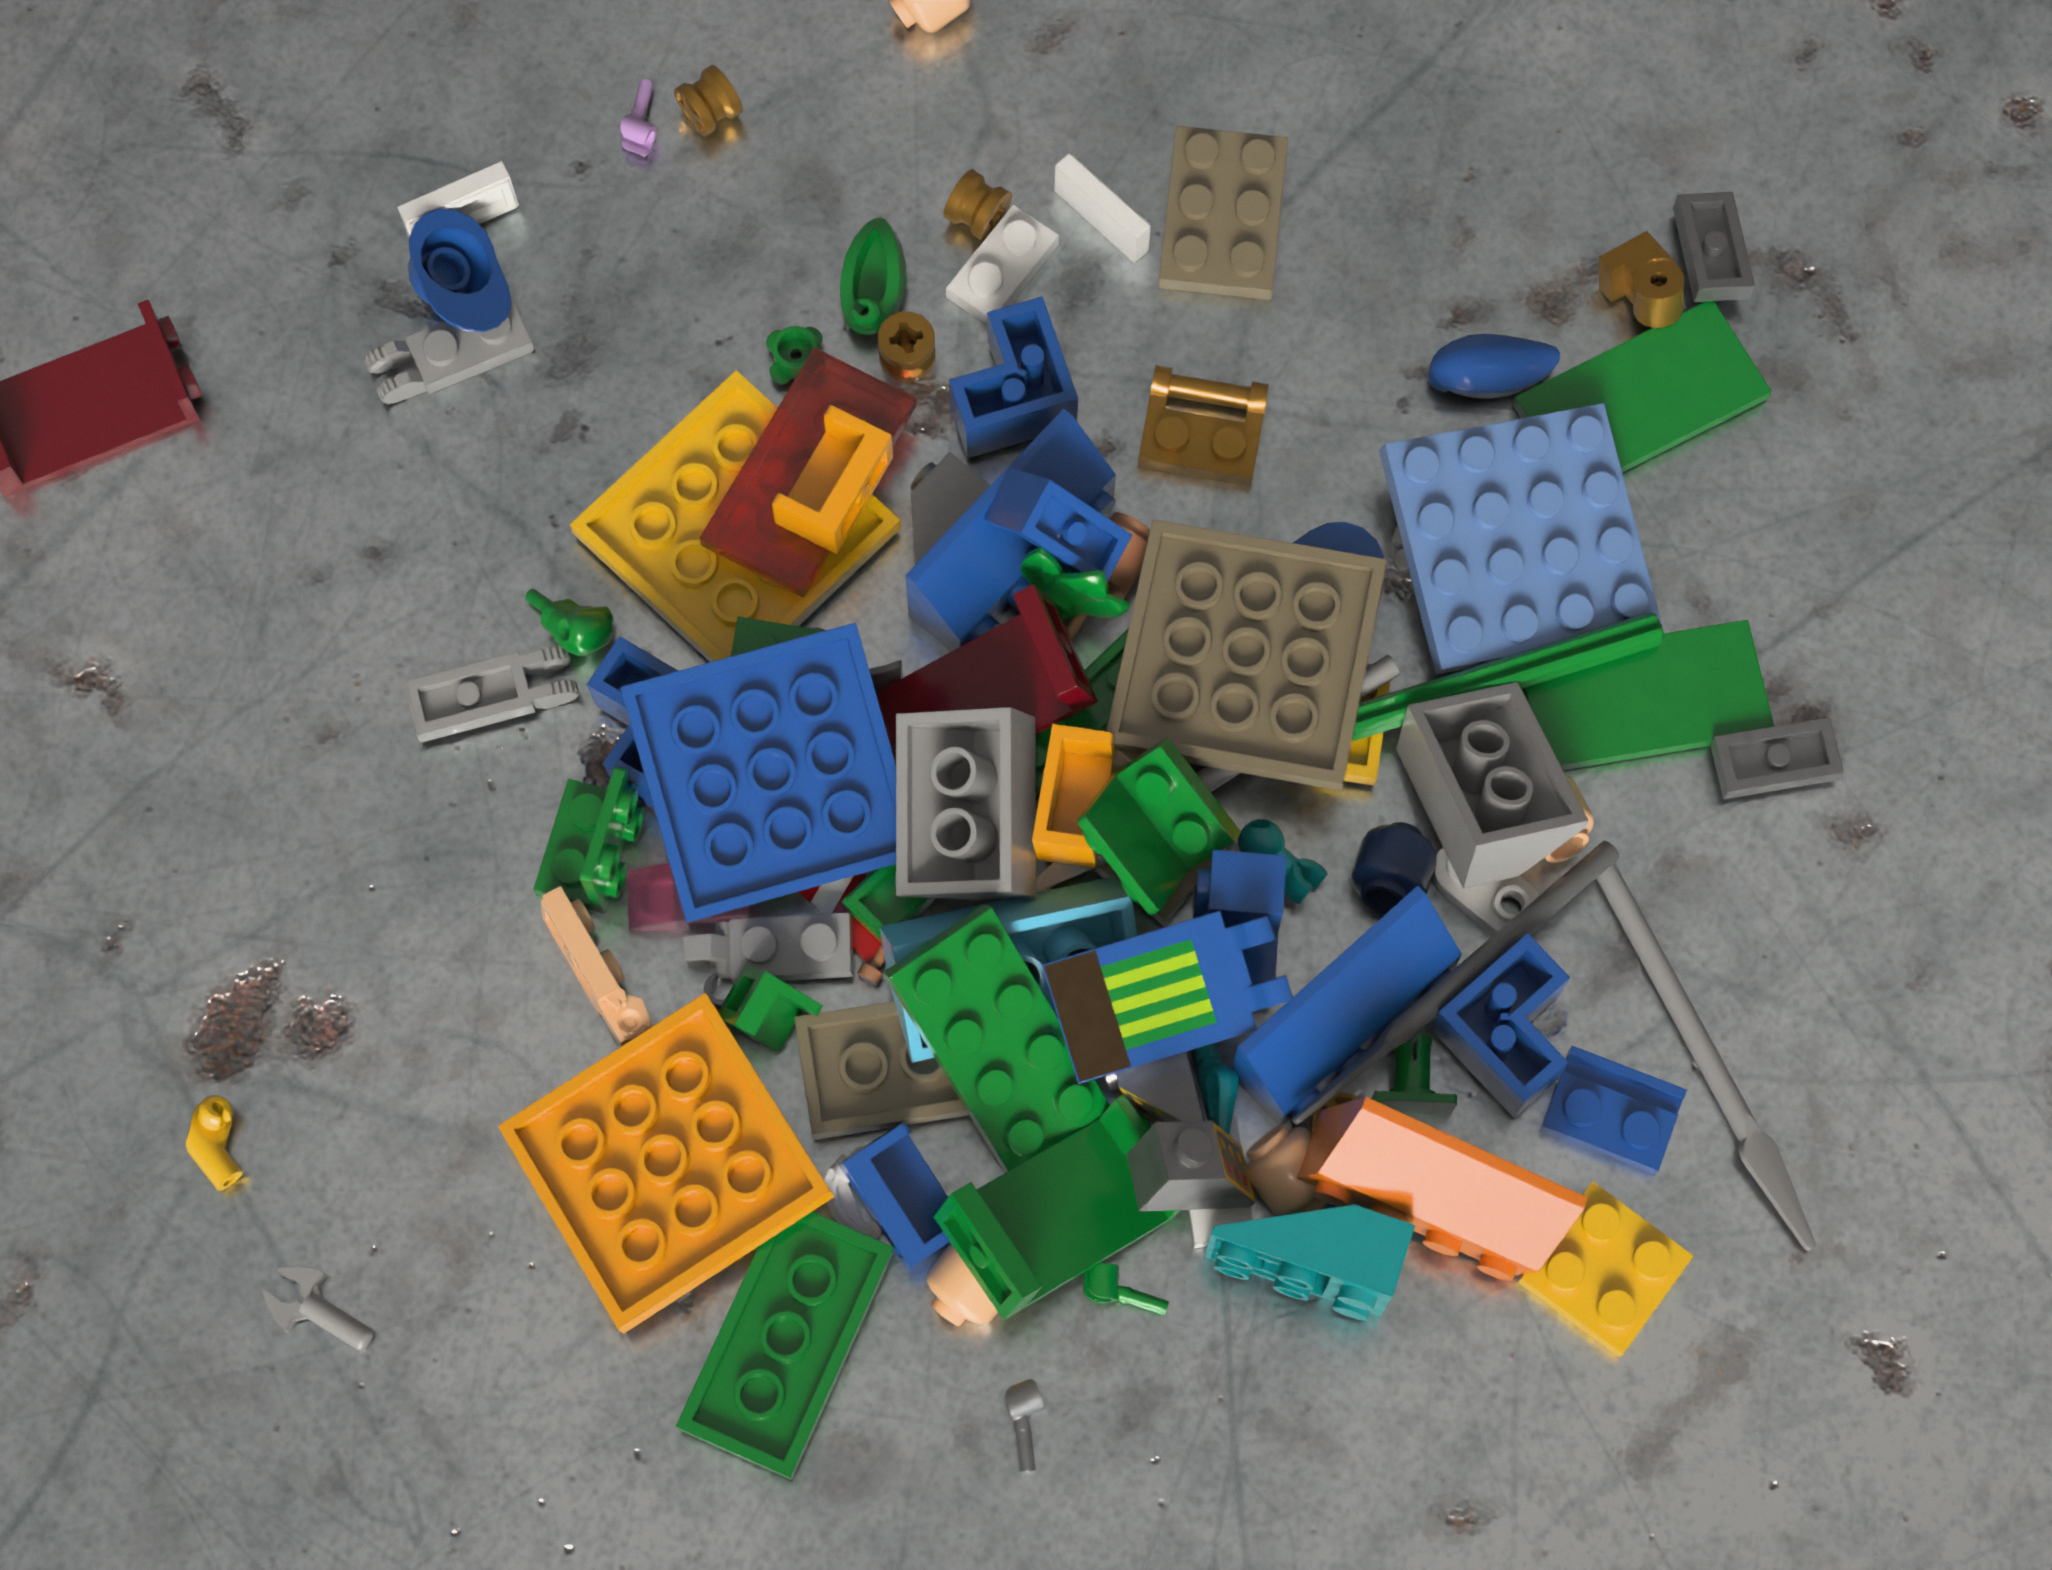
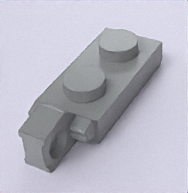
(782, 945)

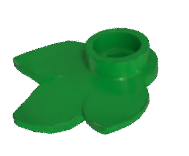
(1072, 592)

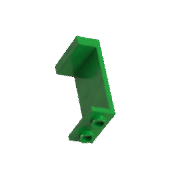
(1052, 1213)

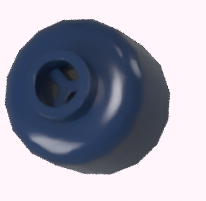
(1392, 864)

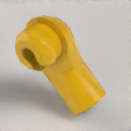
(208, 1140)

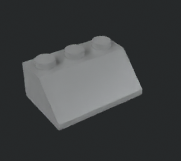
(1488, 782)
(965, 804)

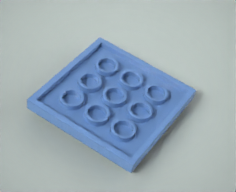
(1517, 534)

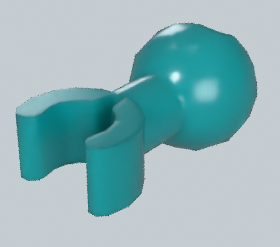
(1267, 838)

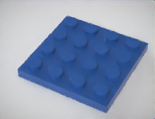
(767, 771)

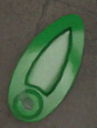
(872, 277)

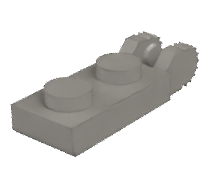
(446, 356)
(486, 692)

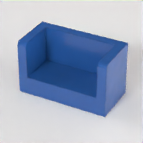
(1057, 523)
(899, 1193)

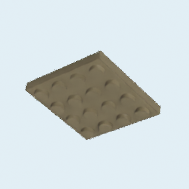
(1247, 653)

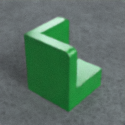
(765, 1007)

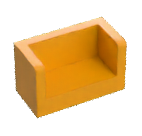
(835, 481)
(1074, 772)

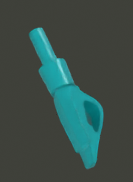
(1217, 1085)

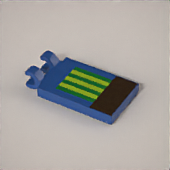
(1160, 993)

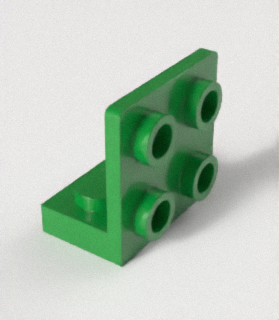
(1155, 824)
(591, 840)

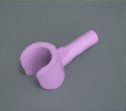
(636, 132)

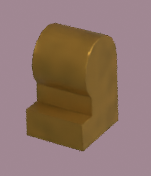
(1646, 277)

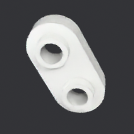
(1483, 901)

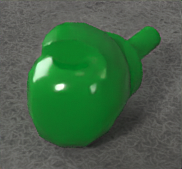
(574, 627)

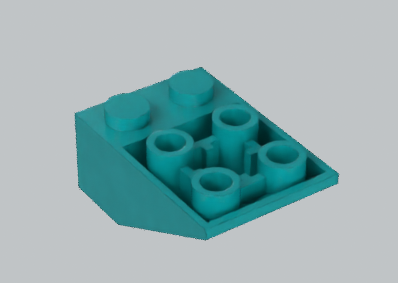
(1329, 1252)

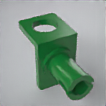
(1412, 1082)

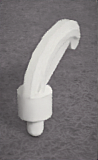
(843, 1205)

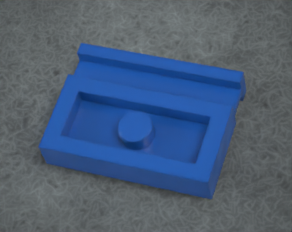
(1613, 1110)

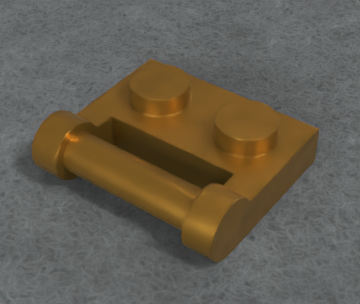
(1200, 443)

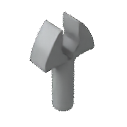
(315, 1308)

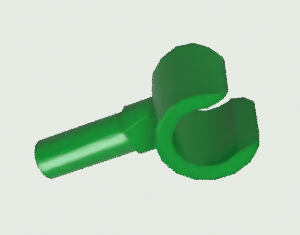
(1102, 1287)

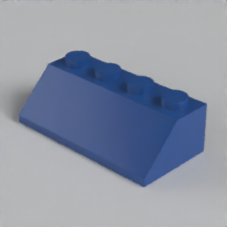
(975, 567)
(1345, 1008)

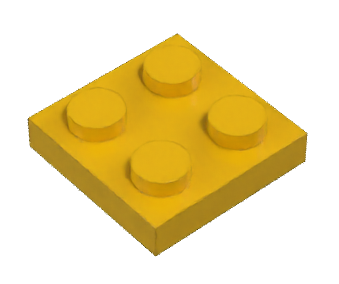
(1609, 1271)

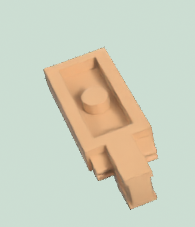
(595, 970)

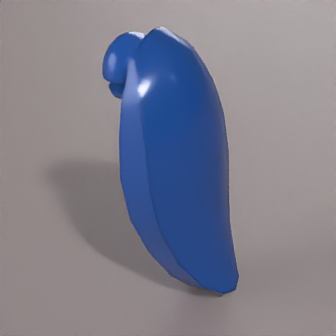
(1491, 365)

